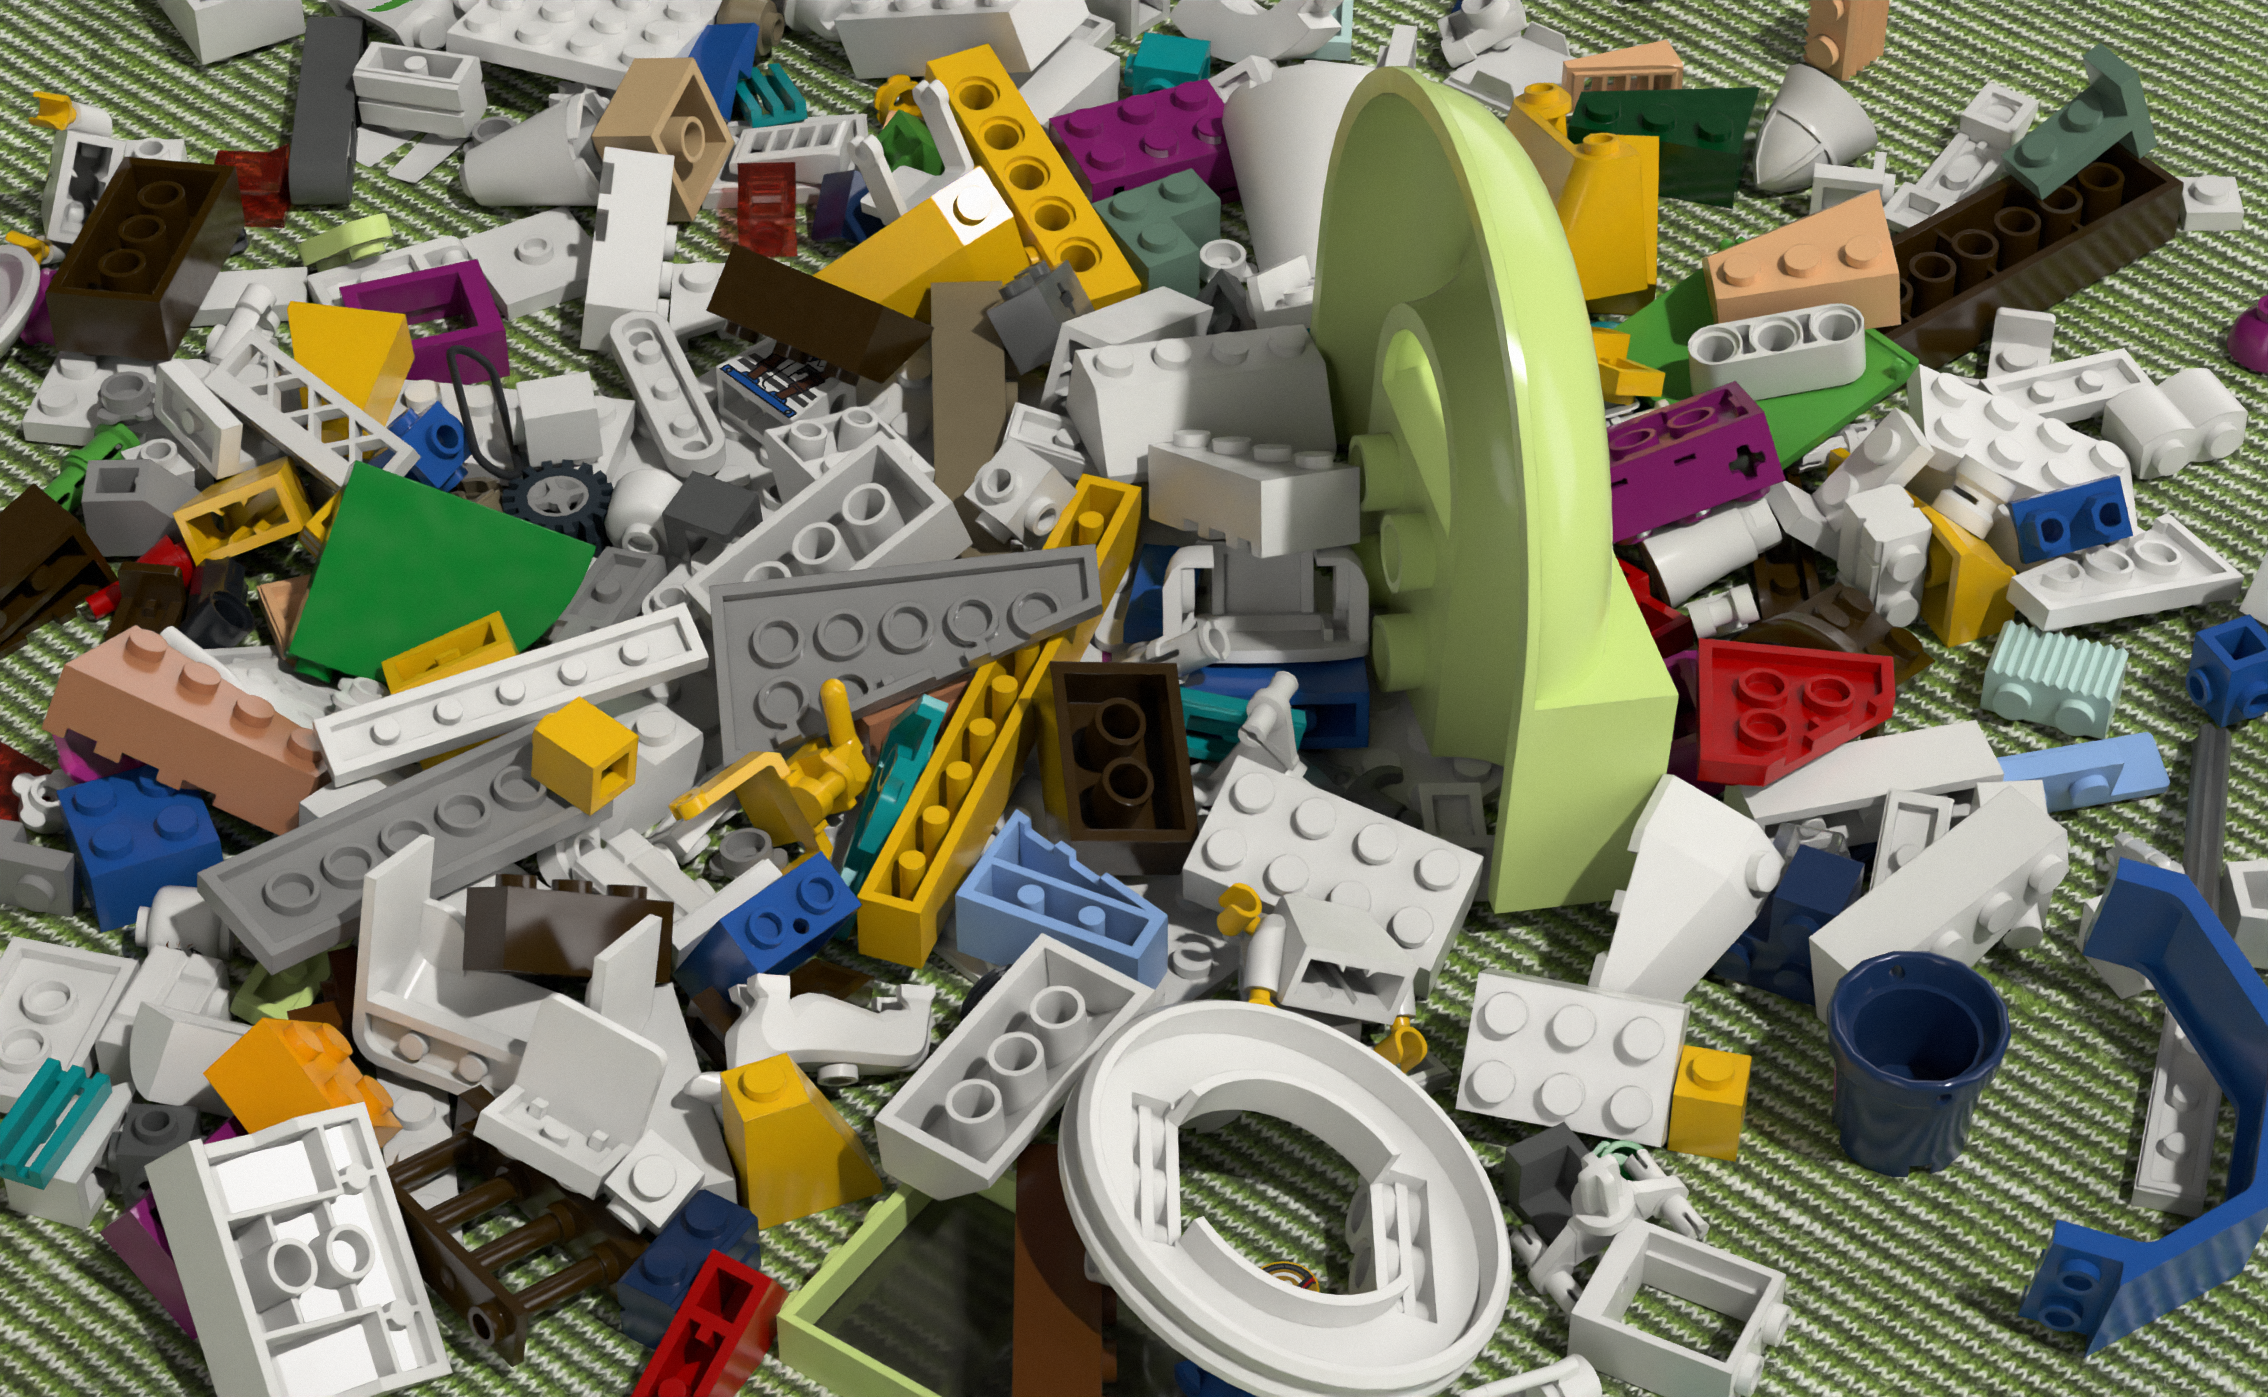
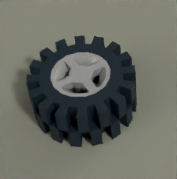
(563, 501)

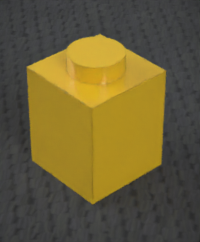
(584, 755)
(1709, 1103)

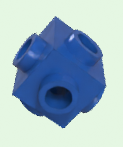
(439, 442)
(2230, 671)

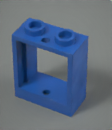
(771, 930)

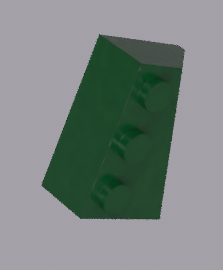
(1700, 132)

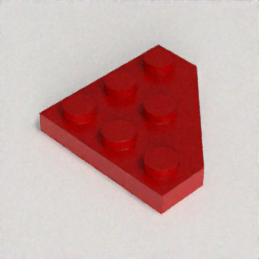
(1781, 706)

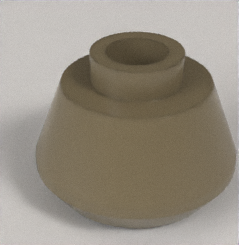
(761, 13)

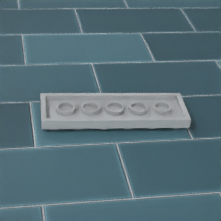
(307, 884)

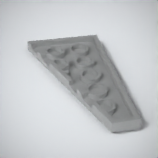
(880, 635)

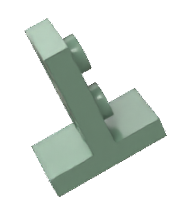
(2087, 126)

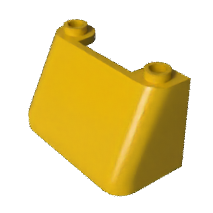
(1592, 189)

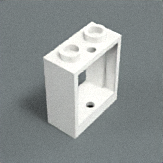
(1692, 1272)

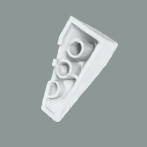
(667, 763)

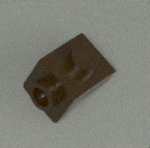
(150, 598)

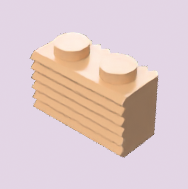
(1845, 35)

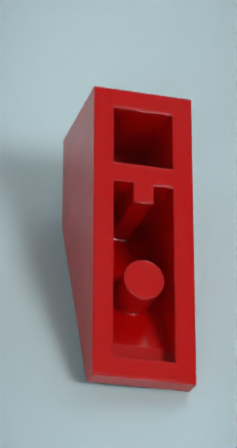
(715, 1333)

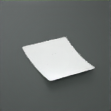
(379, 141)

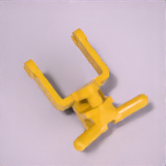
(795, 794)

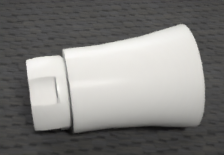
(1698, 553)

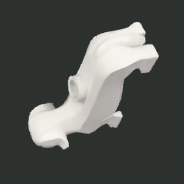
(822, 1034)

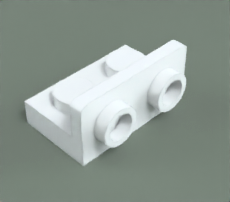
(1281, 294)

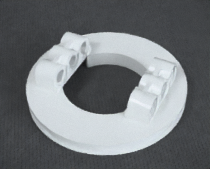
(1422, 1224)

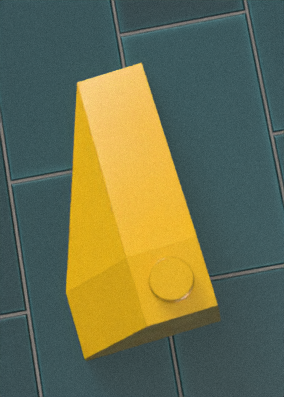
(949, 237)
(1962, 578)

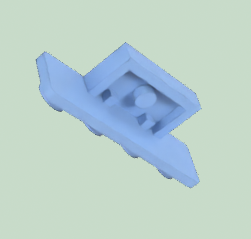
(2092, 771)

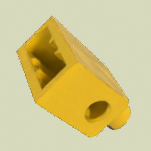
(254, 508)

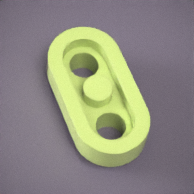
(355, 239)

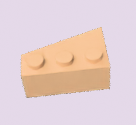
(1811, 262)

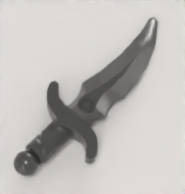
(1359, 789)

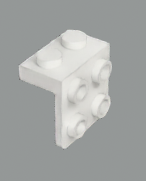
(576, 1096)

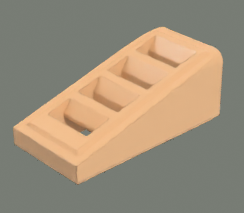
(1653, 64)

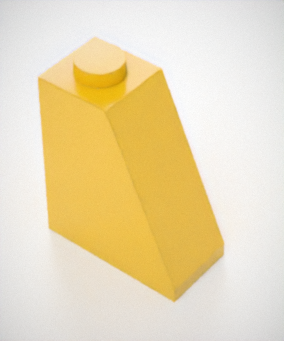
(356, 354)
(789, 1144)

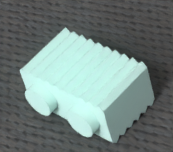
(2054, 680)

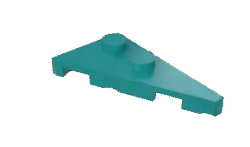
(896, 771)

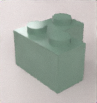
(1164, 229)

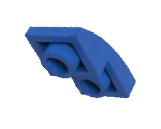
(723, 57)

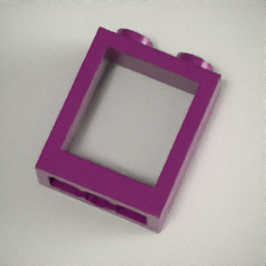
(434, 296)

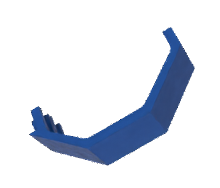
(2117, 1284)

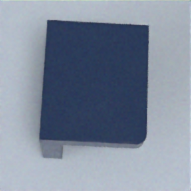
(840, 211)

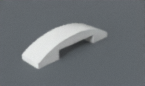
(1970, 161)

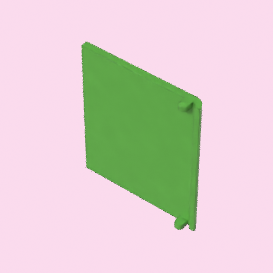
(1795, 420)

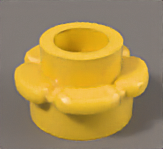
(885, 96)

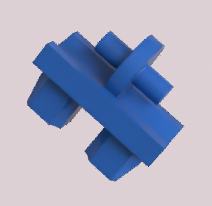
(2070, 519)

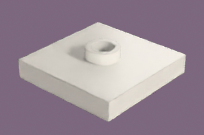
(533, 261)

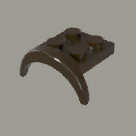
(1845, 622)

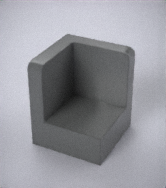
(707, 510)
(1542, 1178)

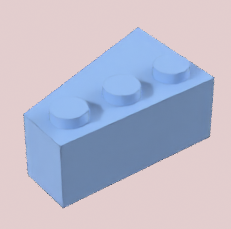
(1040, 887)

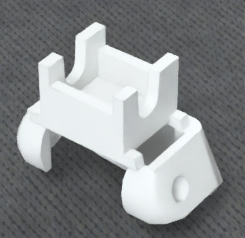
(1270, 602)

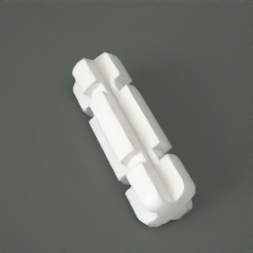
(2140, 851)

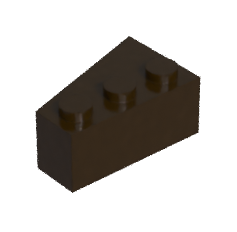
(44, 567)
(555, 930)

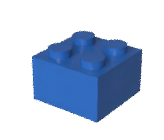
(135, 839)

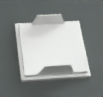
(1502, 74)

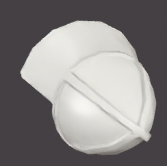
(1808, 125)

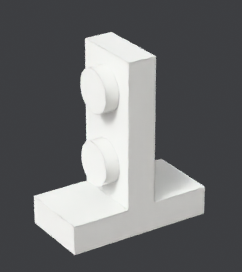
(1886, 456)

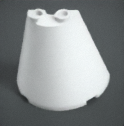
(1282, 151)

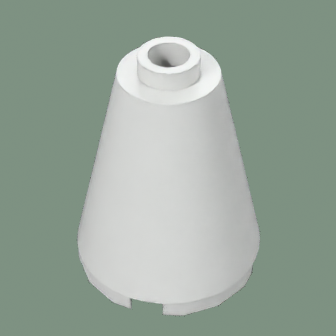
(540, 159)

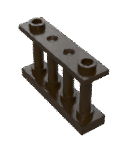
(558, 1216)

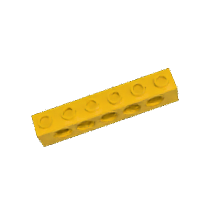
(1030, 175)

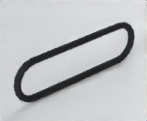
(466, 418)

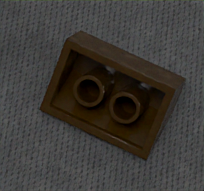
(813, 319)

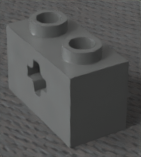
(1034, 310)

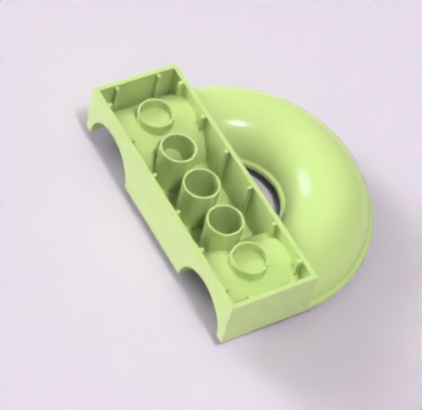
(1487, 482)

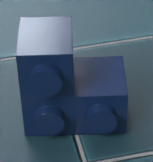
(1776, 946)

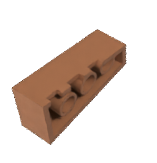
(189, 725)

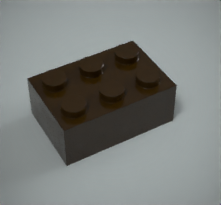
(1116, 765)

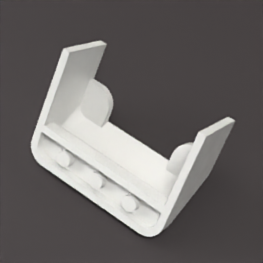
(458, 1025)

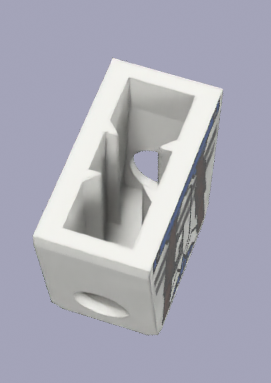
(773, 391)

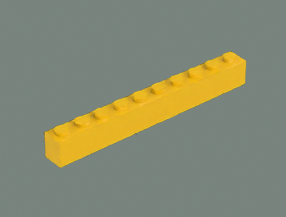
(984, 751)

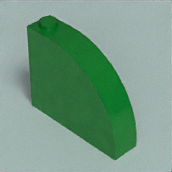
(419, 564)

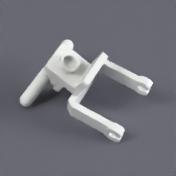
(905, 188)

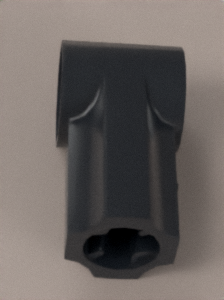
(218, 606)

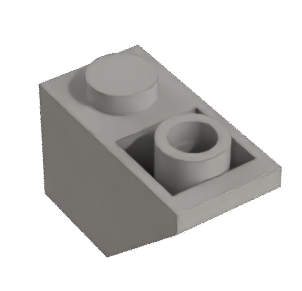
(132, 505)

